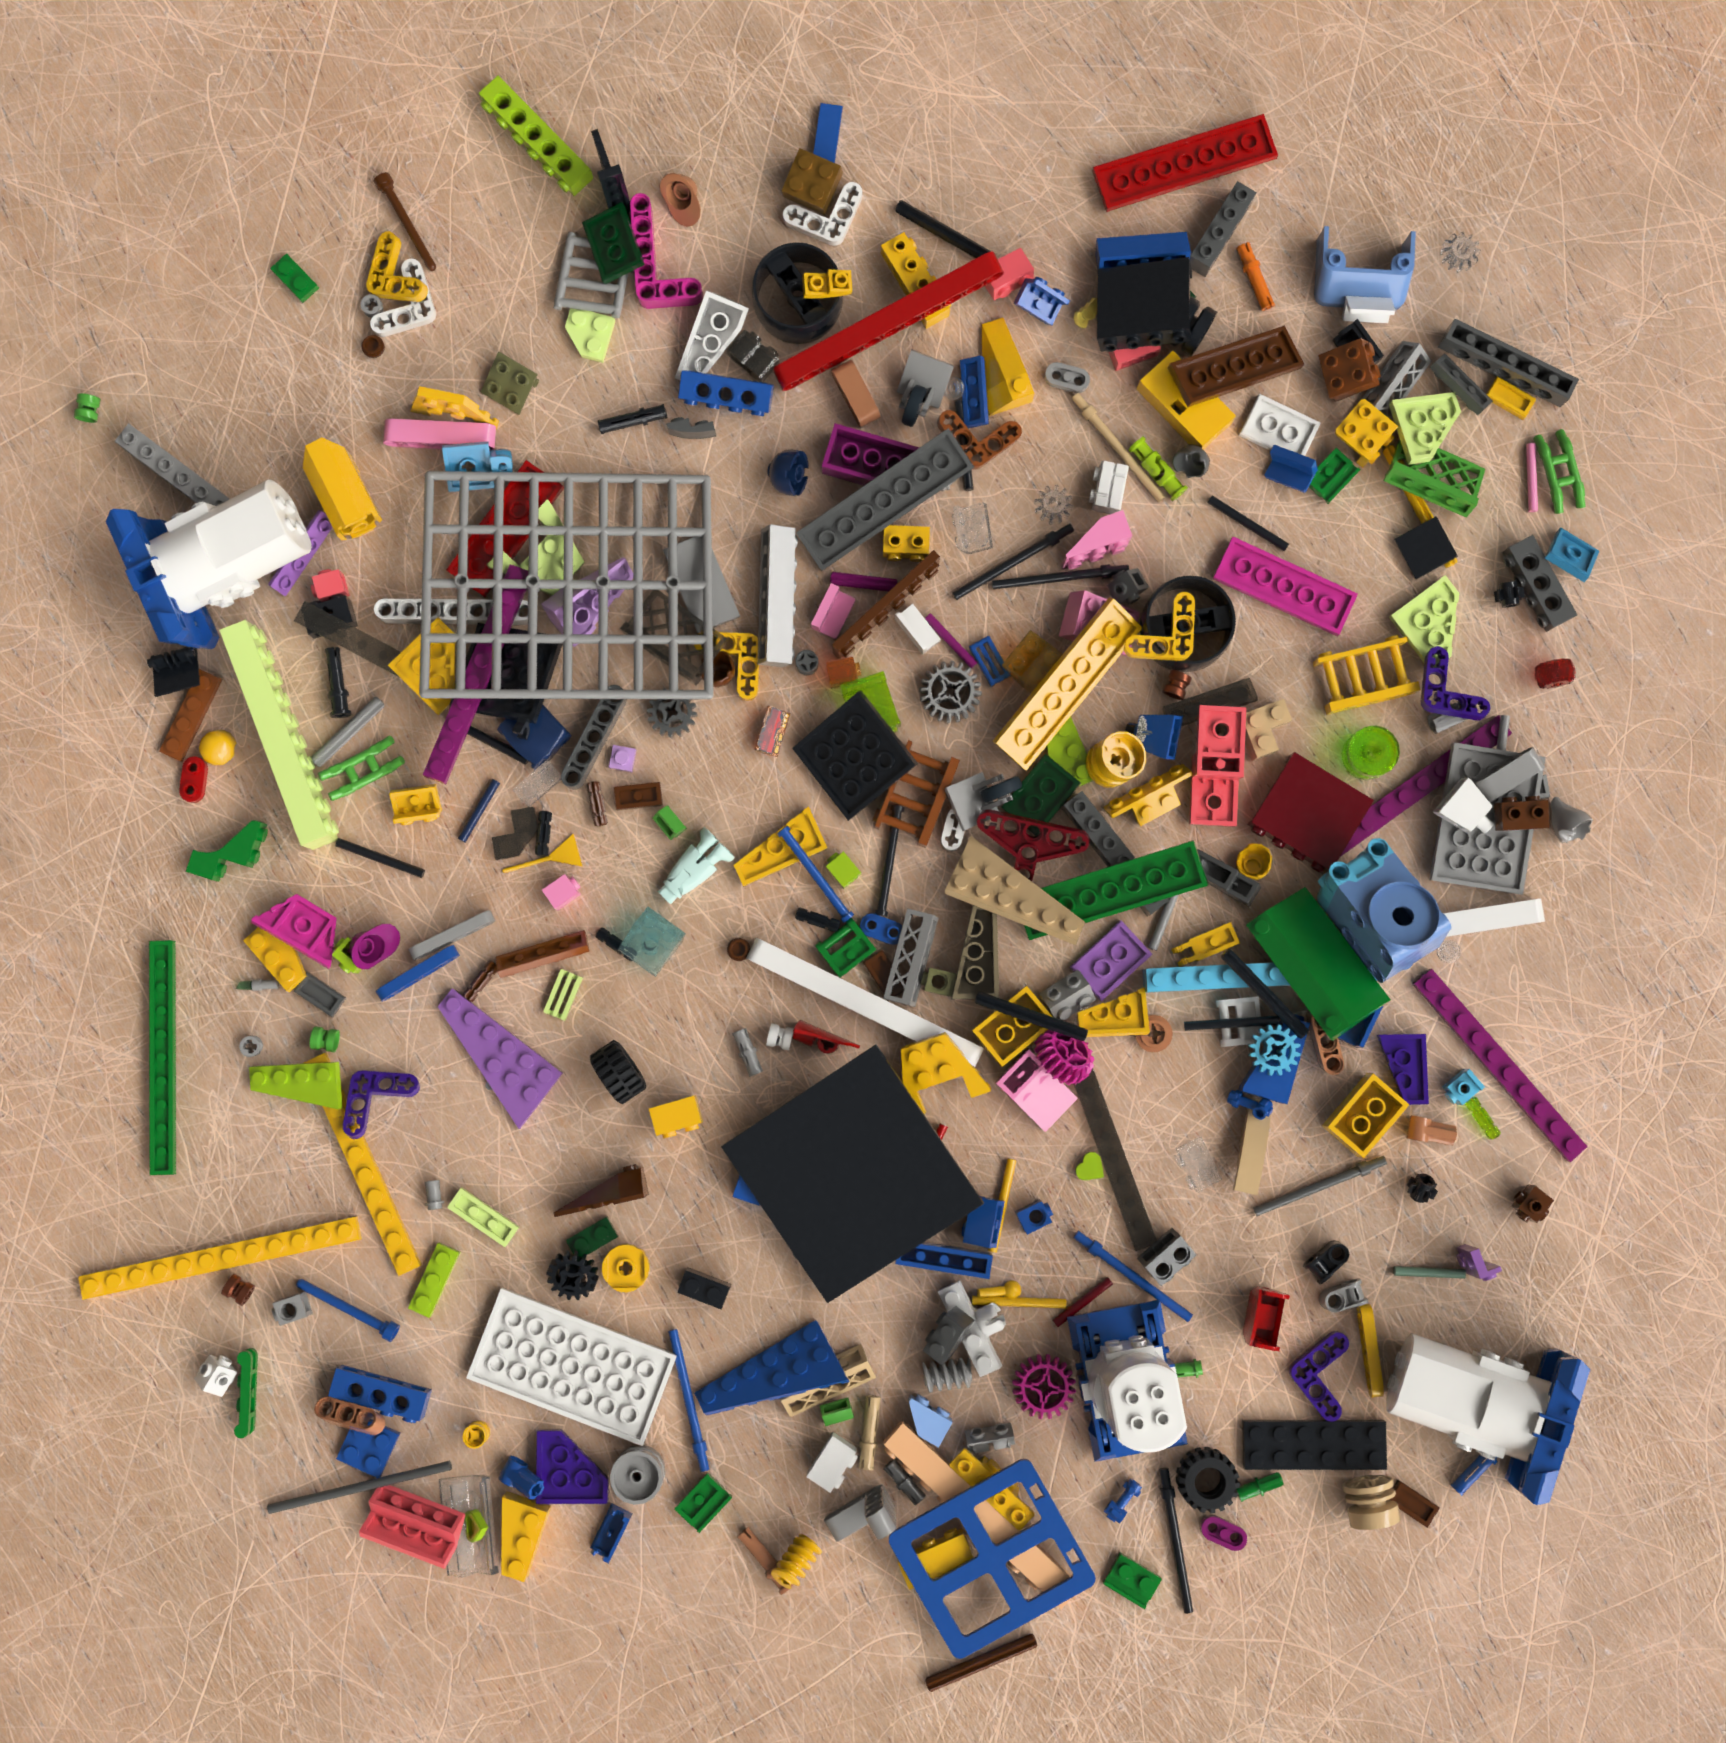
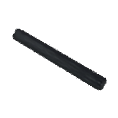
(940, 229)
(1265, 993)
(1031, 1016)

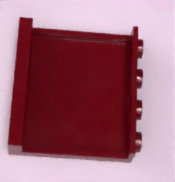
(1310, 813)

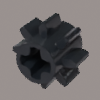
(1509, 594)
(1422, 1188)

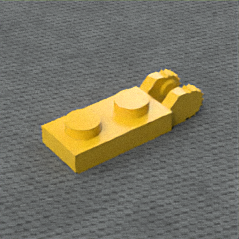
(1208, 943)

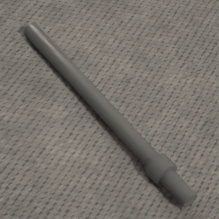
(1362, 1168)

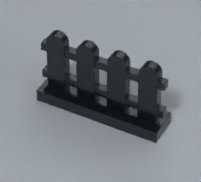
(610, 177)

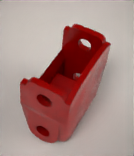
(1264, 1318)

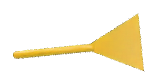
(565, 853)

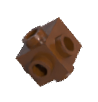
(1532, 1204)

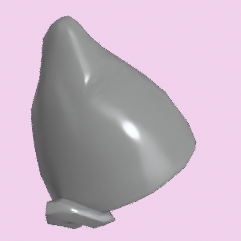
(1568, 821)

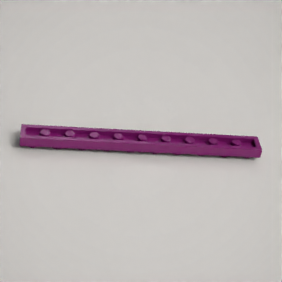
(476, 677)
(1418, 786)
(1500, 1065)

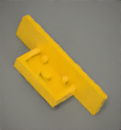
(1151, 798)
(1006, 1501)

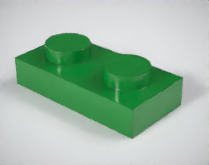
(294, 278)

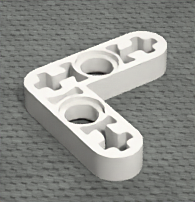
(826, 225)
(414, 309)

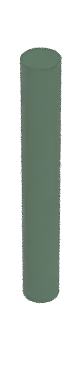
(1429, 1272)

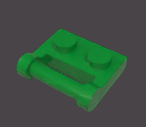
(851, 953)

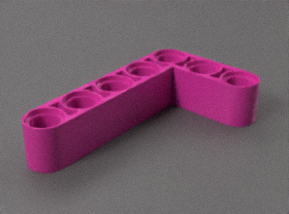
(650, 283)

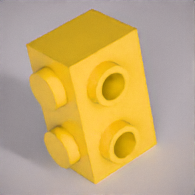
(906, 542)
(675, 1116)

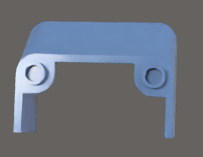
(1337, 281)

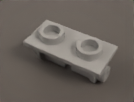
(1000, 1435)

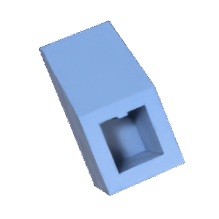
(929, 1422)

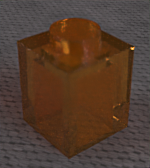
(842, 671)

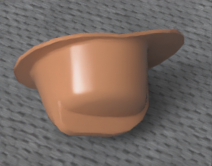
(681, 198)

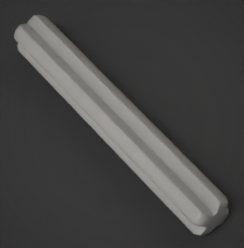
(347, 731)

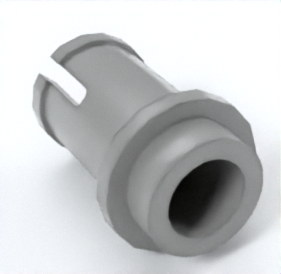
(433, 1195)

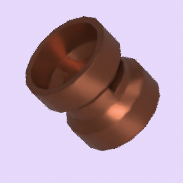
(1177, 683)
(238, 1289)

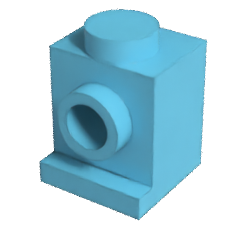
(1453, 1086)

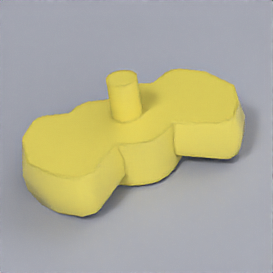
(1086, 313)

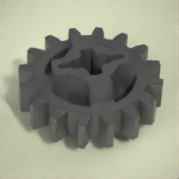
(667, 722)

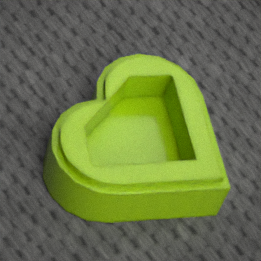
(1090, 1168)
(475, 1525)

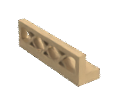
(852, 1361)

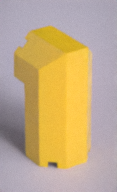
(340, 488)

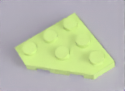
(1424, 423)
(1429, 618)

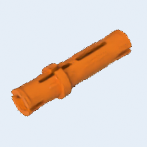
(1253, 271)

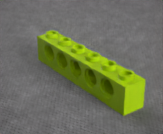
(500, 93)

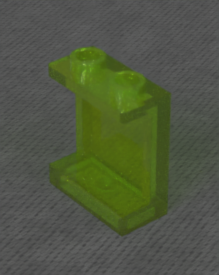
(878, 693)

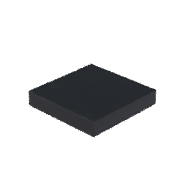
(1426, 547)

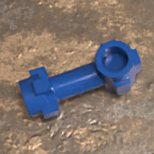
(1260, 1109)
(1116, 1510)

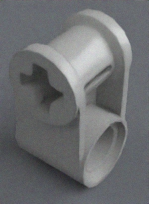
(1348, 1295)

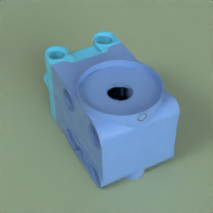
(1382, 910)

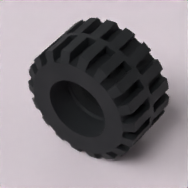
(618, 1072)
(1221, 1494)

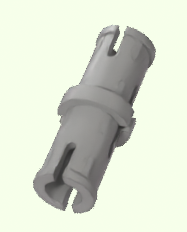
(747, 1052)

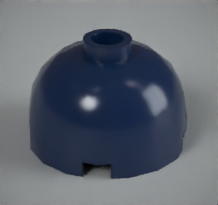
(788, 472)

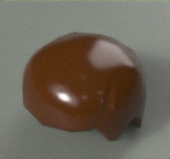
(722, 669)

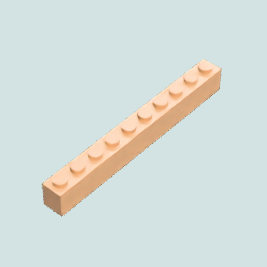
(936, 1475)

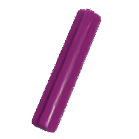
(862, 581)

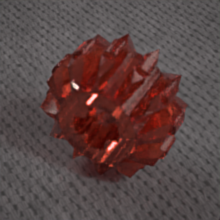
(1555, 673)

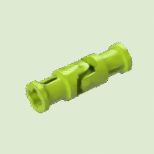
(1155, 465)

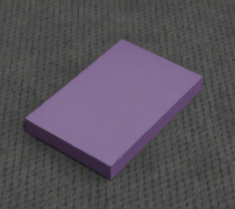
(1111, 960)

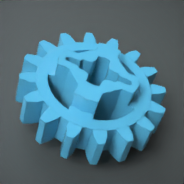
(1282, 1061)

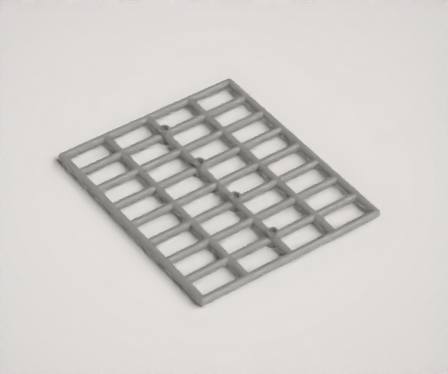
(534, 584)

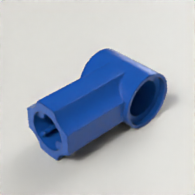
(520, 1477)

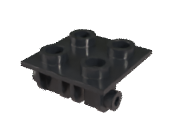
(175, 671)

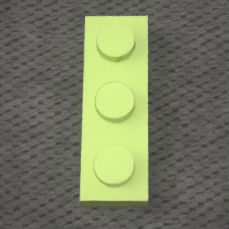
(483, 1217)

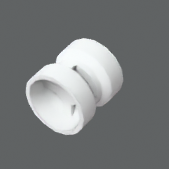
(785, 1037)

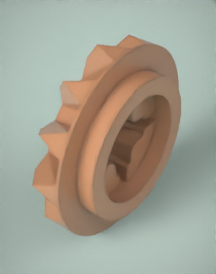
(1162, 1041)

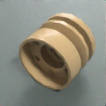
(1371, 1502)

